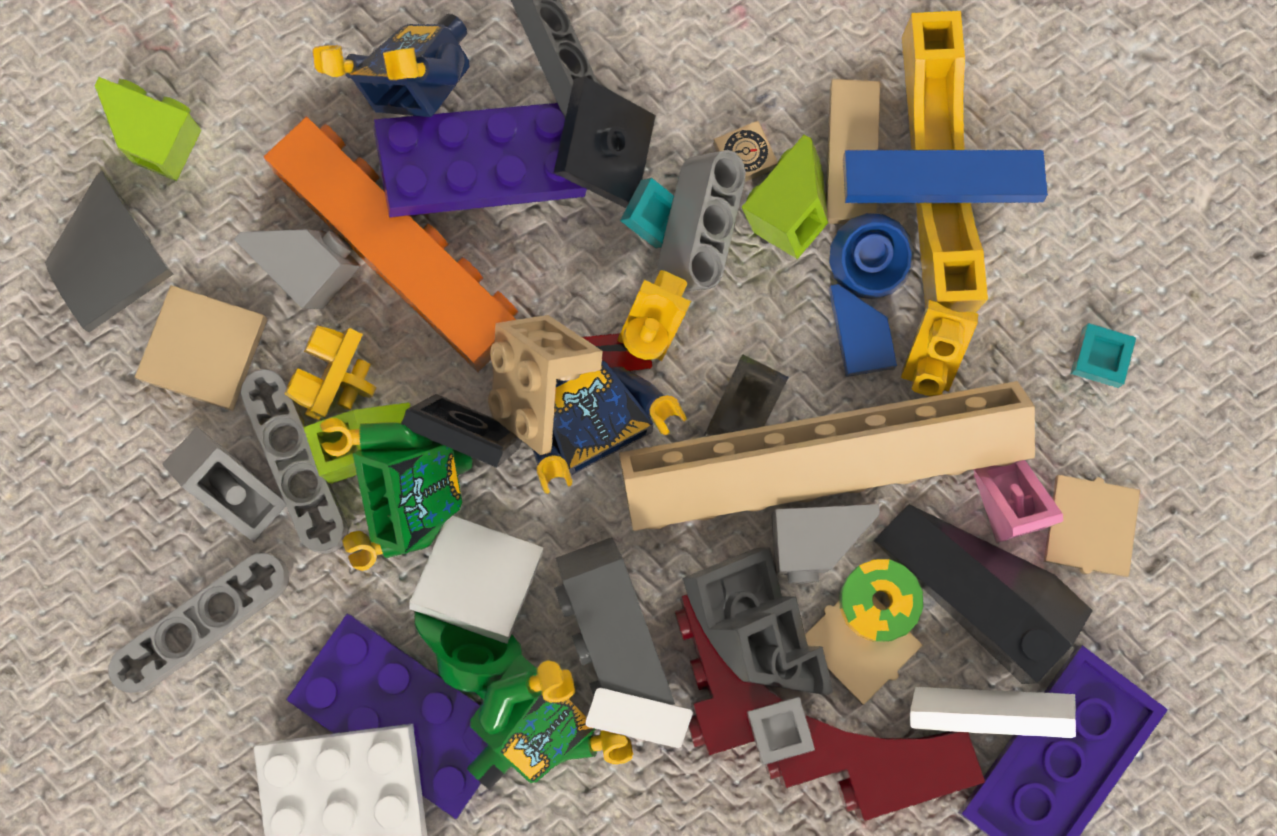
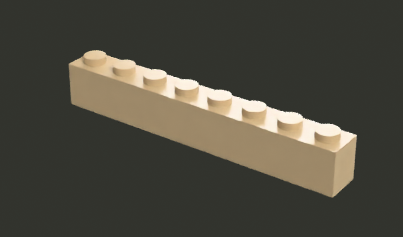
(828, 455)

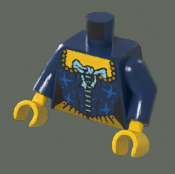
(408, 71)
(599, 417)

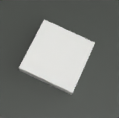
(476, 578)

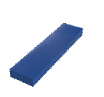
(944, 176)

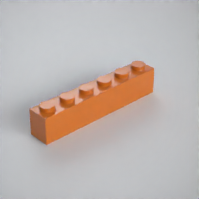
(393, 247)

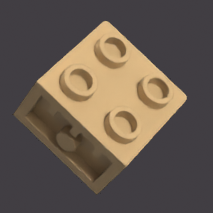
(525, 369)

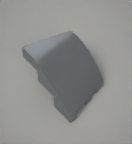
(103, 257)
(755, 625)

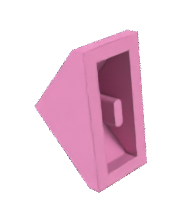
(1015, 500)

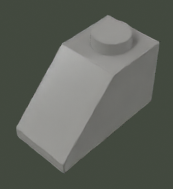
(303, 262)
(224, 484)
(816, 538)

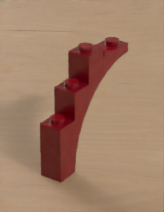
(877, 772)

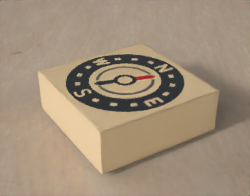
(751, 146)

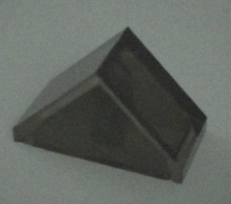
(747, 398)

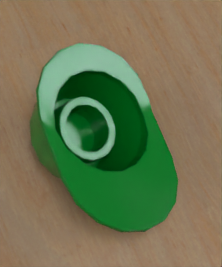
(465, 657)

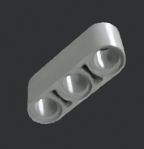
(703, 219)

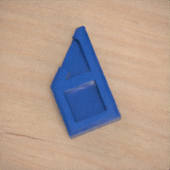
(861, 334)

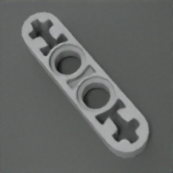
(288, 464)
(196, 617)

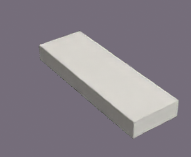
(993, 712)

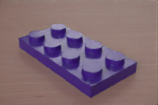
(472, 159)
(373, 684)
(1062, 781)

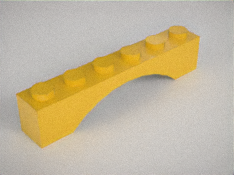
(934, 91)

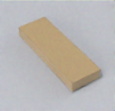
(851, 126)

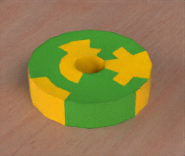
(904, 600)

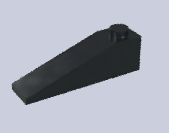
(998, 598)

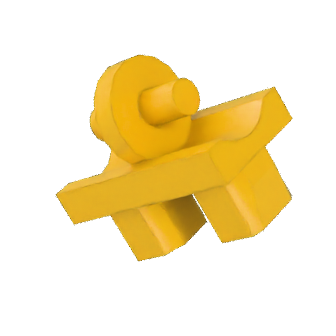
(655, 317)
(938, 349)
(337, 351)

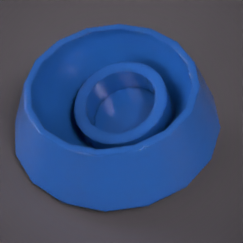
(871, 256)

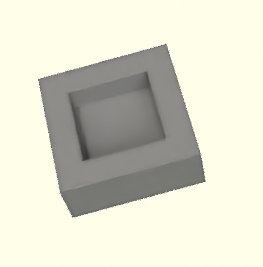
(780, 730)

